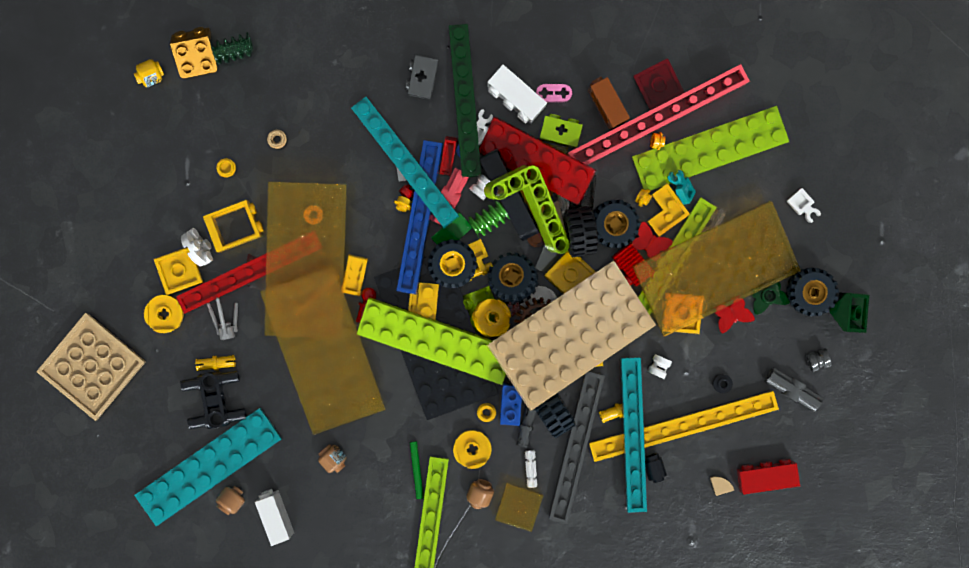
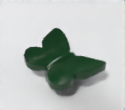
(769, 296)

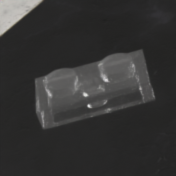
(716, 218)

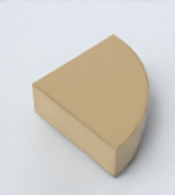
(721, 485)

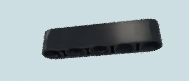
(514, 204)

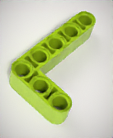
(535, 203)

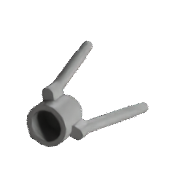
(224, 329)

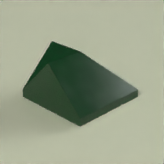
(851, 312)

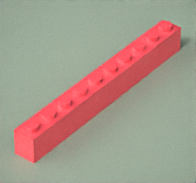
(660, 116)

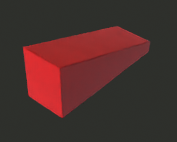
(448, 155)

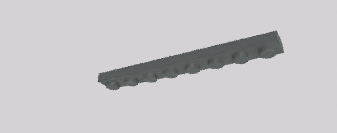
(576, 447)

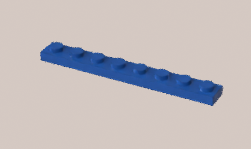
(418, 223)

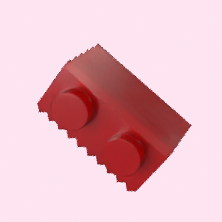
(625, 259)

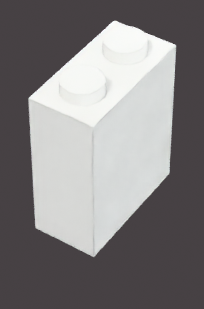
(274, 517)

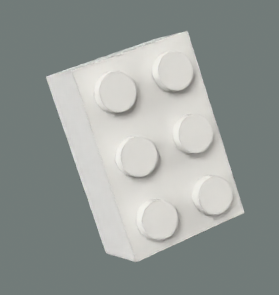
(516, 95)

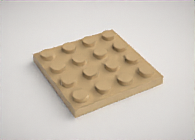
(91, 366)

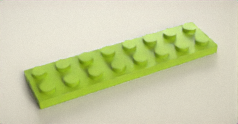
(711, 148)
(430, 340)

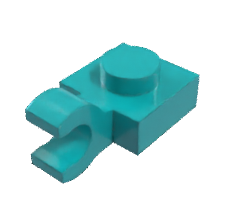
(684, 188)

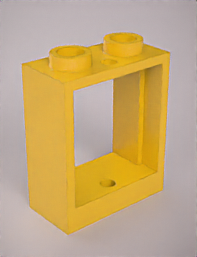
(210, 220)

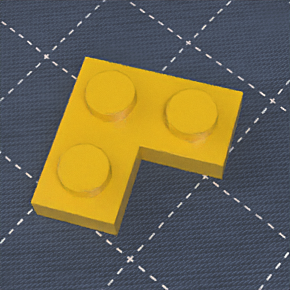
(672, 210)

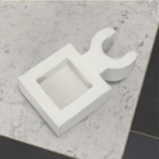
(481, 126)
(801, 203)

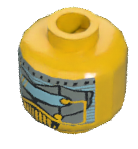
(148, 73)

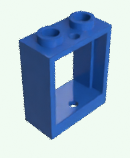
(510, 412)

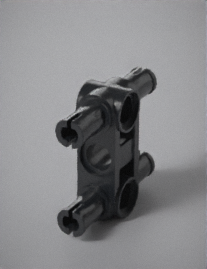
(213, 399)

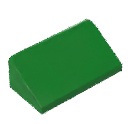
(454, 230)

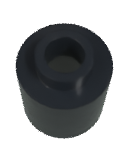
(655, 468)

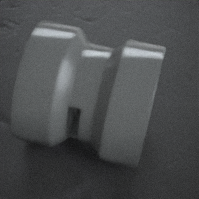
(818, 360)

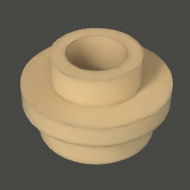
(272, 135)

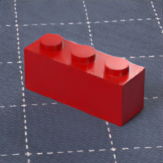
(768, 476)

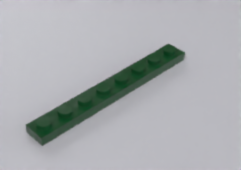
(465, 100)

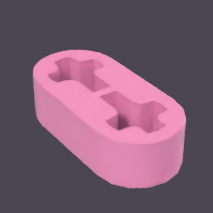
(555, 88)

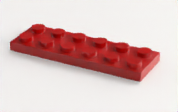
(560, 171)

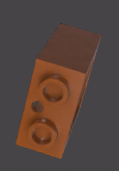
(608, 103)

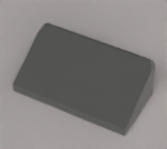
(547, 259)

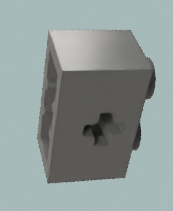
(429, 68)

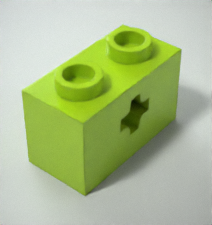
(567, 139)

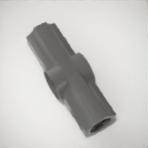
(794, 389)

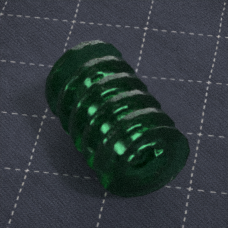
(232, 49)

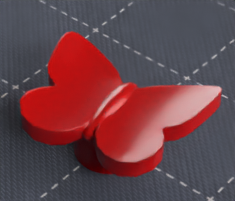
(649, 242)
(732, 314)

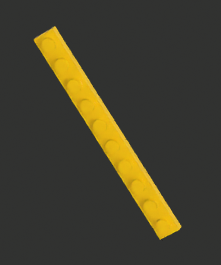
(689, 424)

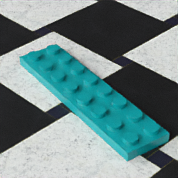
(208, 466)

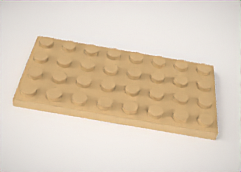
(571, 335)

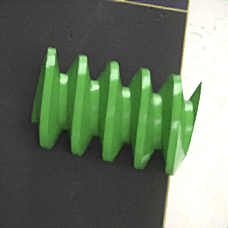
(488, 218)

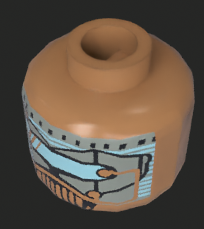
(332, 458)

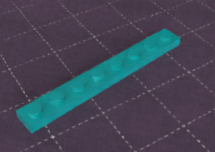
(405, 162)
(633, 434)

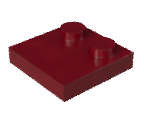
(658, 84)

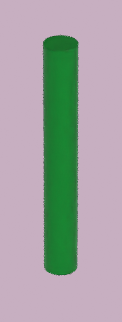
(416, 470)

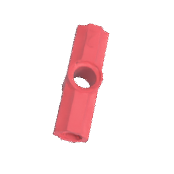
(453, 190)

